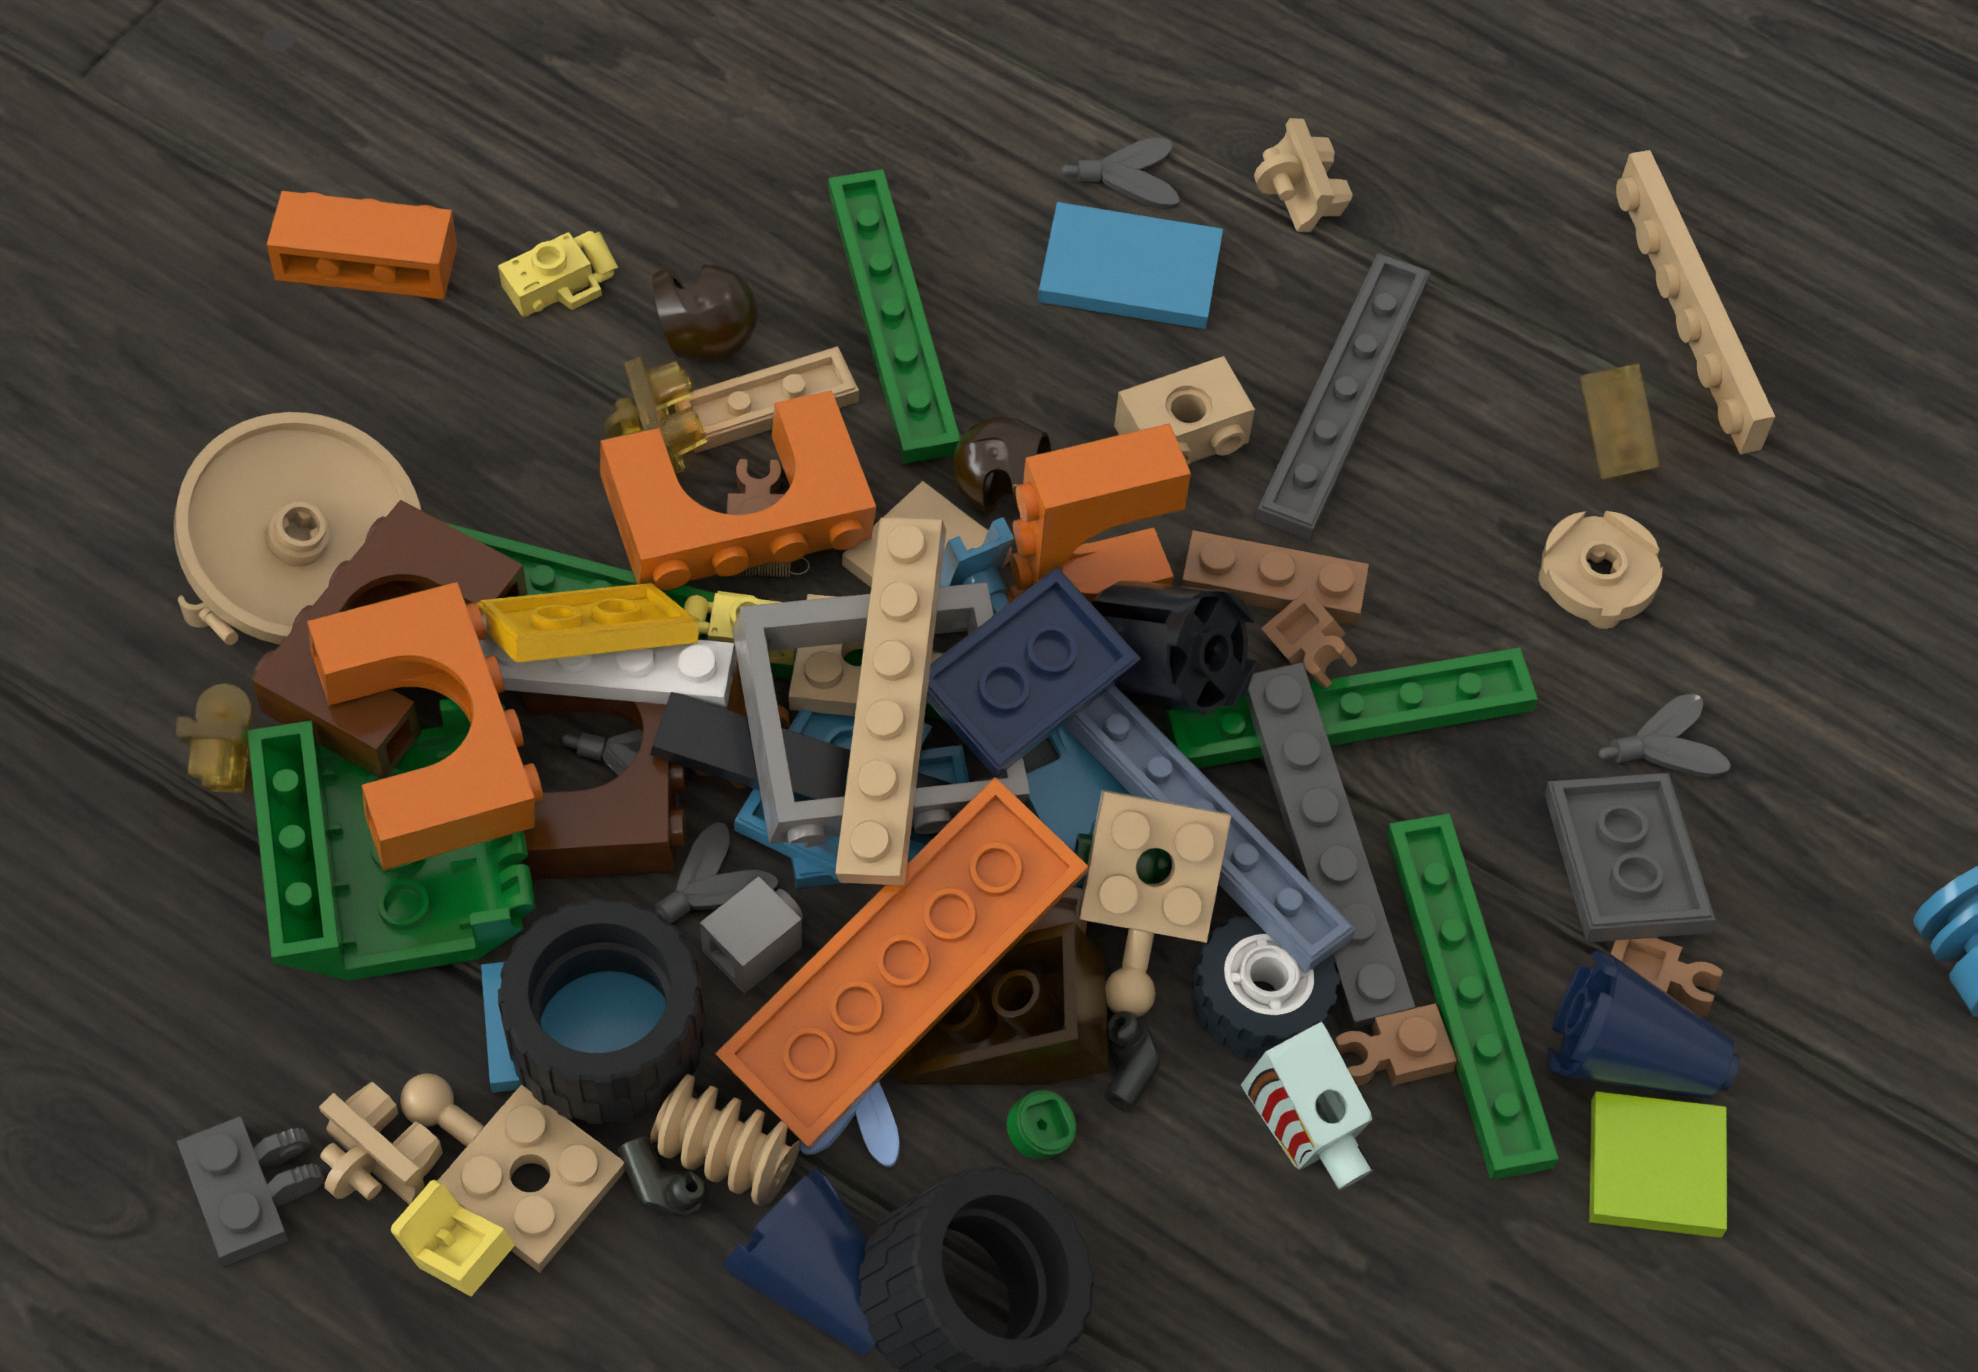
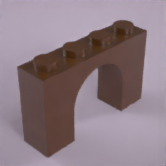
(399, 557)
(616, 826)

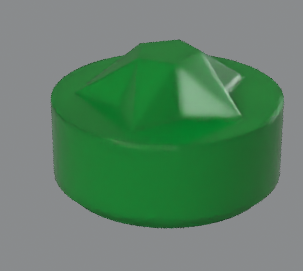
(1041, 1125)

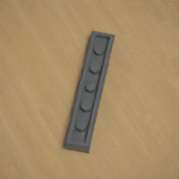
(1342, 397)

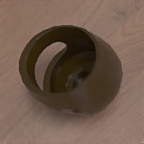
(708, 318)
(992, 459)

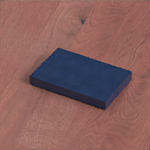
(1027, 671)

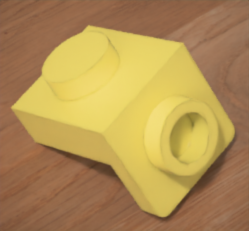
(451, 1239)

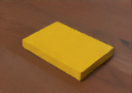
(586, 622)

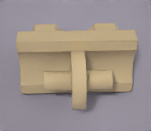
(1298, 174)
(358, 1128)

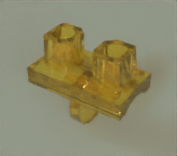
(653, 393)
(1619, 420)
(220, 739)

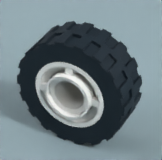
(1239, 1011)

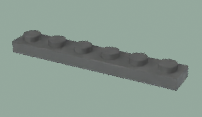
(1327, 839)

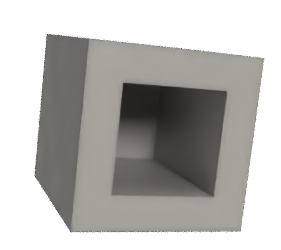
(752, 933)

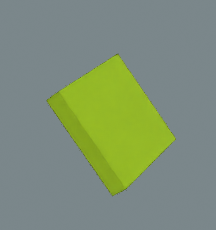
(1658, 1164)

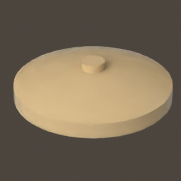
(277, 512)

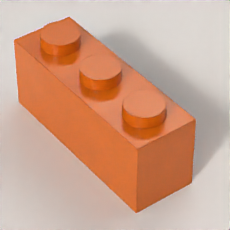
(362, 244)

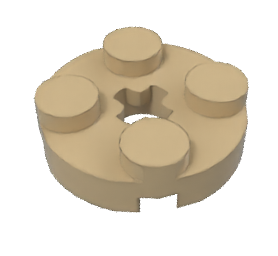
(1597, 596)

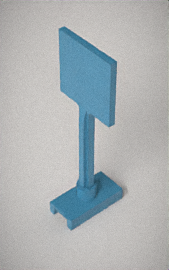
(1070, 788)

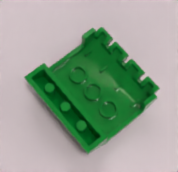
(324, 881)

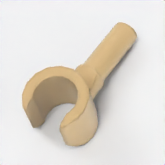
(202, 616)

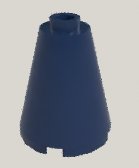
(1637, 1035)
(809, 1261)

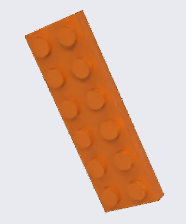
(902, 963)

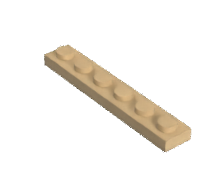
(1697, 306)
(891, 702)

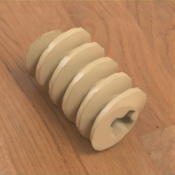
(724, 1142)

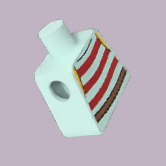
(1312, 1104)

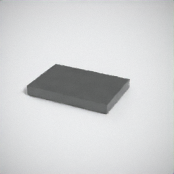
(1629, 857)

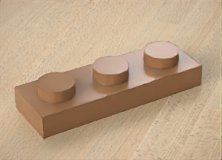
(1275, 575)

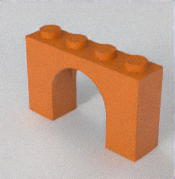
(1088, 490)
(680, 541)
(433, 645)

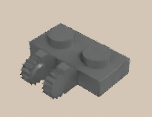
(234, 1190)

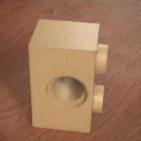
(1201, 395)

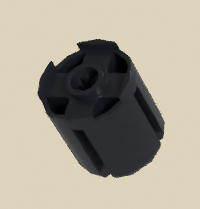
(1187, 644)

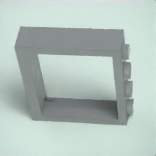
(828, 623)

